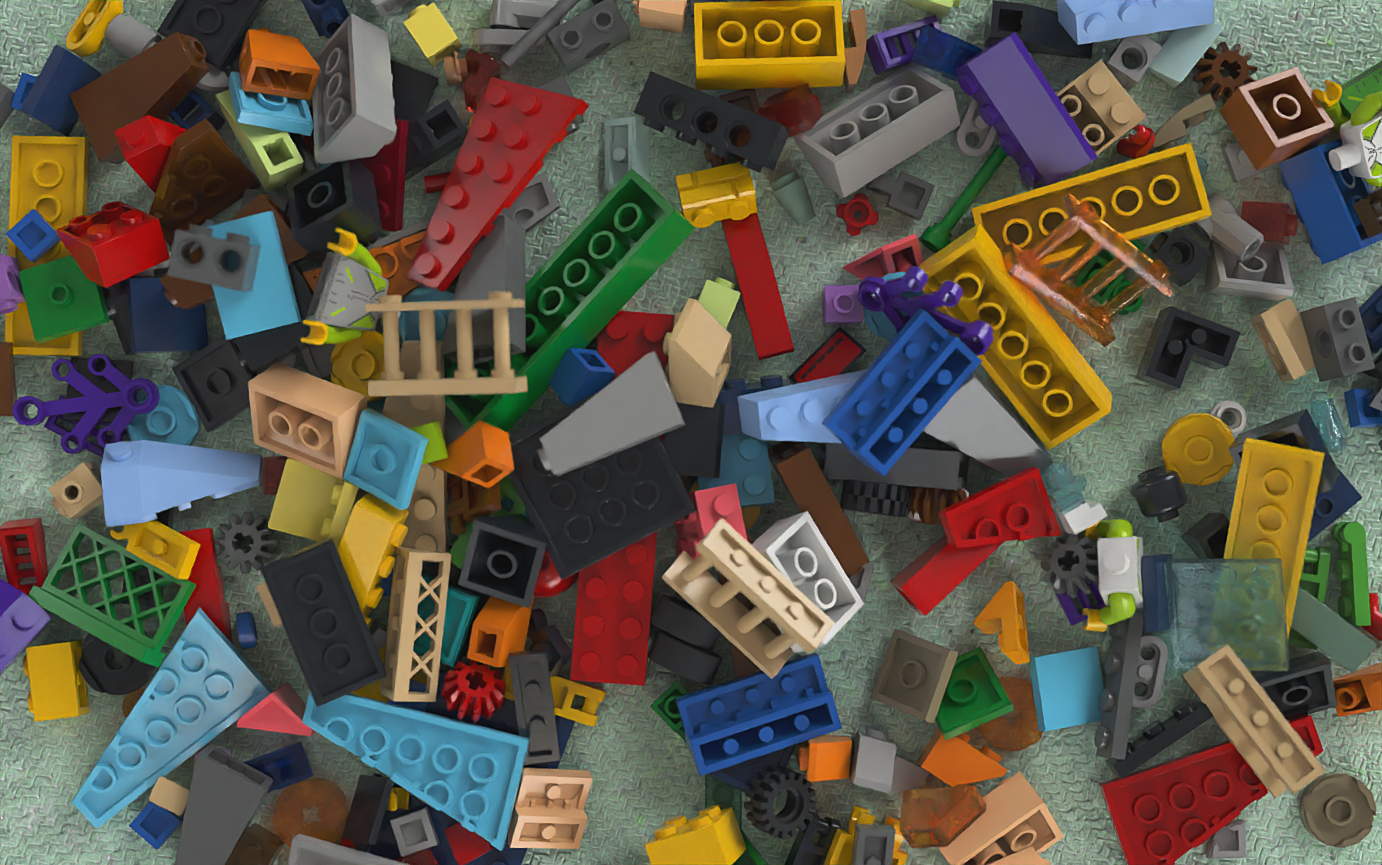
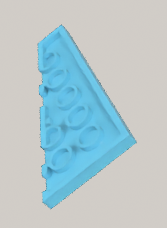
(441, 760)

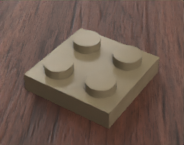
(914, 675)

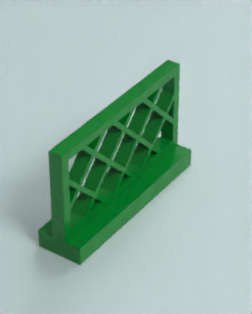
(104, 625)

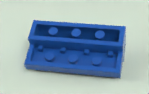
(901, 392)
(757, 714)

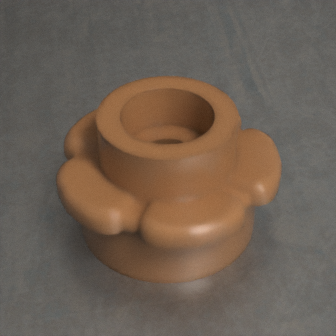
(455, 70)

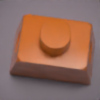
(277, 65)

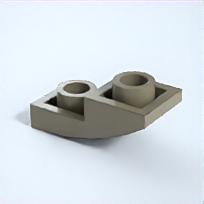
(1174, 130)

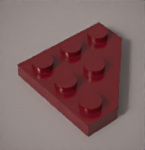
(388, 174)

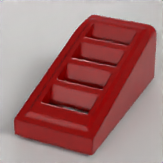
(37, 555)

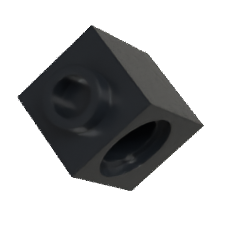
(1193, 255)

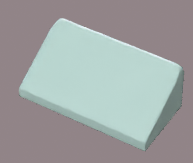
(1183, 51)
(625, 148)

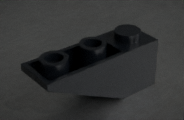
(1035, 27)
(433, 137)

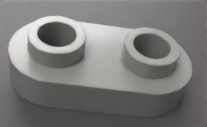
(493, 40)
(973, 124)
(1151, 671)

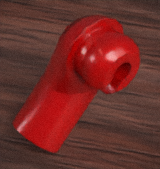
(1138, 144)

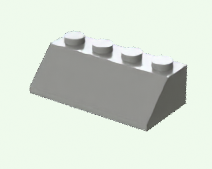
(353, 93)
(879, 129)

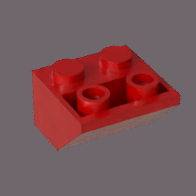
(114, 243)

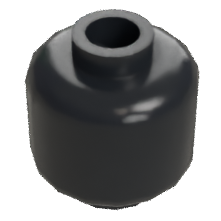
(1159, 493)

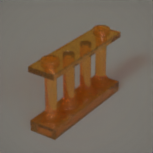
(1074, 302)

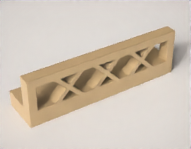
(402, 625)

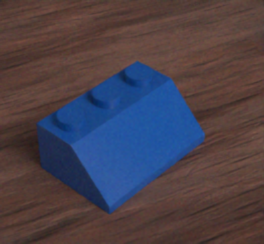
(1326, 202)

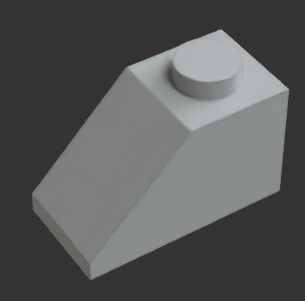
(873, 760)

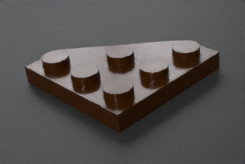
(199, 180)

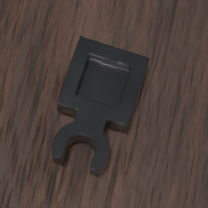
(550, 638)

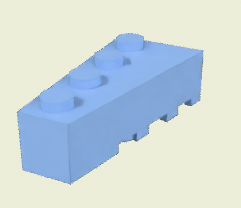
(1113, 19)
(795, 409)

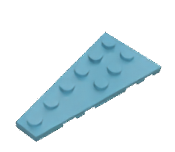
(186, 704)

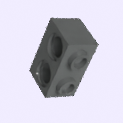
(213, 266)

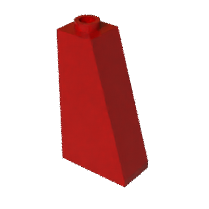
(938, 573)

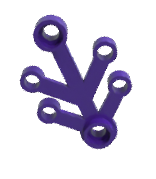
(884, 296)
(94, 402)

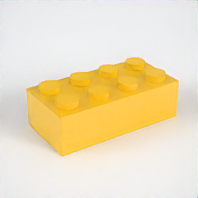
(768, 44)

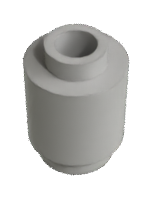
(130, 36)

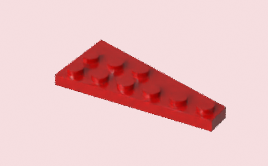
(494, 166)
(1186, 799)

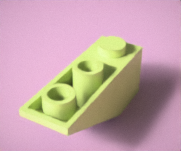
(268, 150)

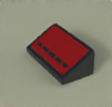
(830, 359)

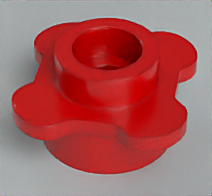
(861, 204)

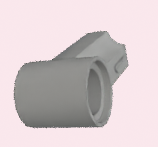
(519, 13)
(1228, 229)

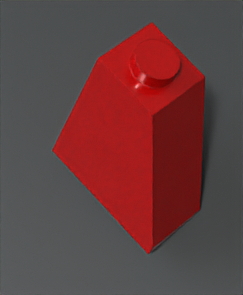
(147, 146)

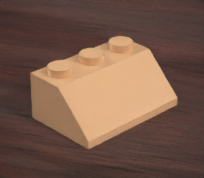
(304, 417)
(1011, 823)

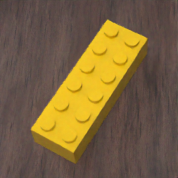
(1130, 197)
(1029, 350)

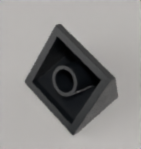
(698, 444)
(504, 558)
(1301, 689)

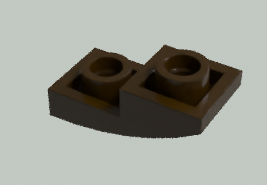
(1370, 212)

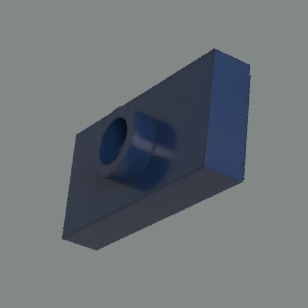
(1332, 505)

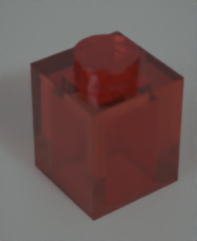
(793, 108)

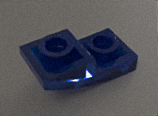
(942, 51)

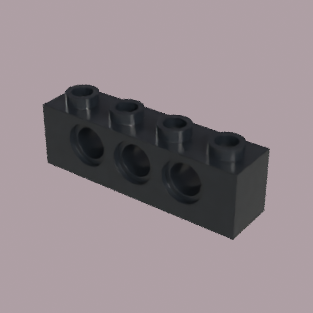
(663, 94)

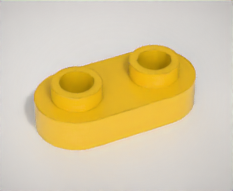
(90, 27)

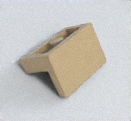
(1284, 340)

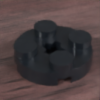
(111, 679)

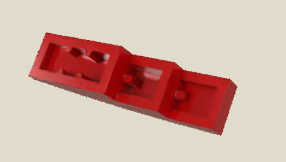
(757, 287)
(209, 585)

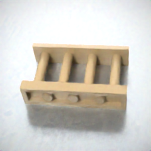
(429, 379)
(762, 584)
(1253, 723)

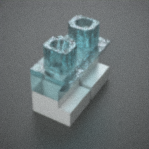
(1069, 505)

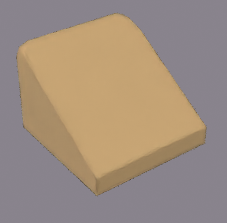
(169, 796)

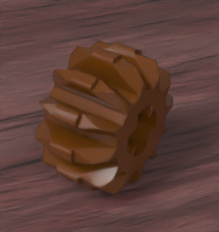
(1219, 60)
(926, 503)

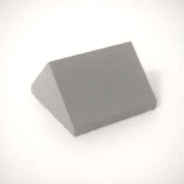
(1260, 278)

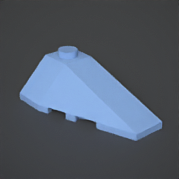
(156, 476)

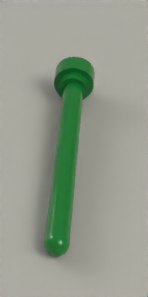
(939, 234)

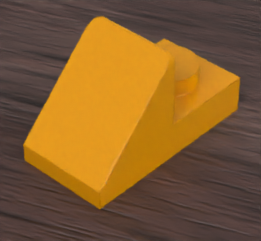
(1007, 617)

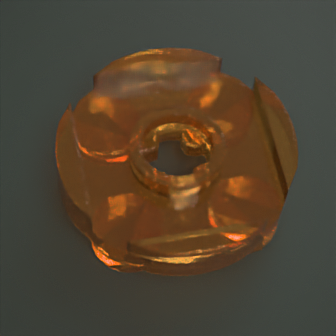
(1025, 727)
(311, 792)

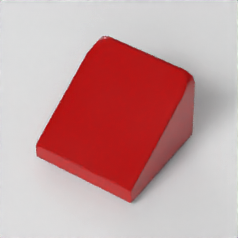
(465, 844)

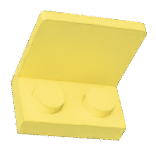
(312, 503)

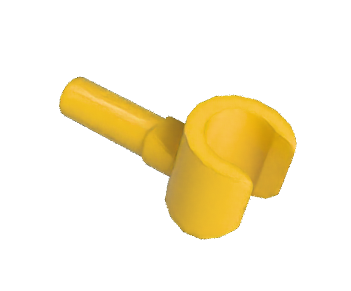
(398, 799)

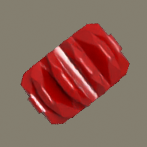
(473, 690)

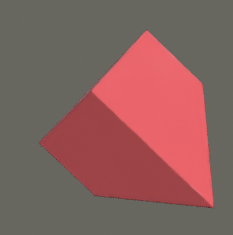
(888, 259)
(278, 712)

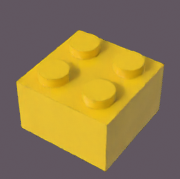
(702, 840)

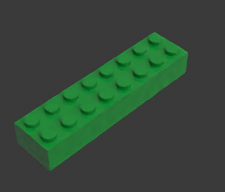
(580, 293)

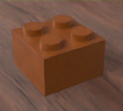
(1276, 118)

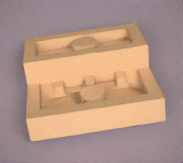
(550, 809)

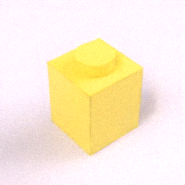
(432, 33)

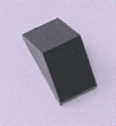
(1208, 536)

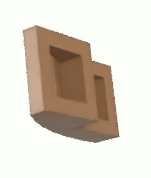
(855, 56)

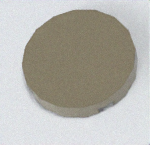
(1337, 809)

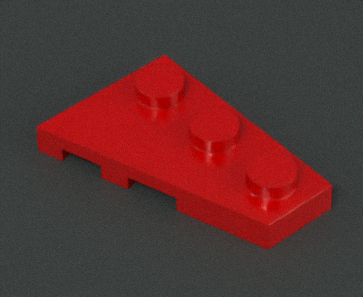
(1003, 512)

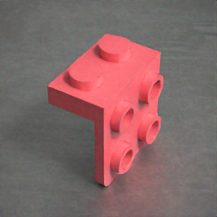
(711, 506)

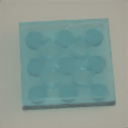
(1227, 604)

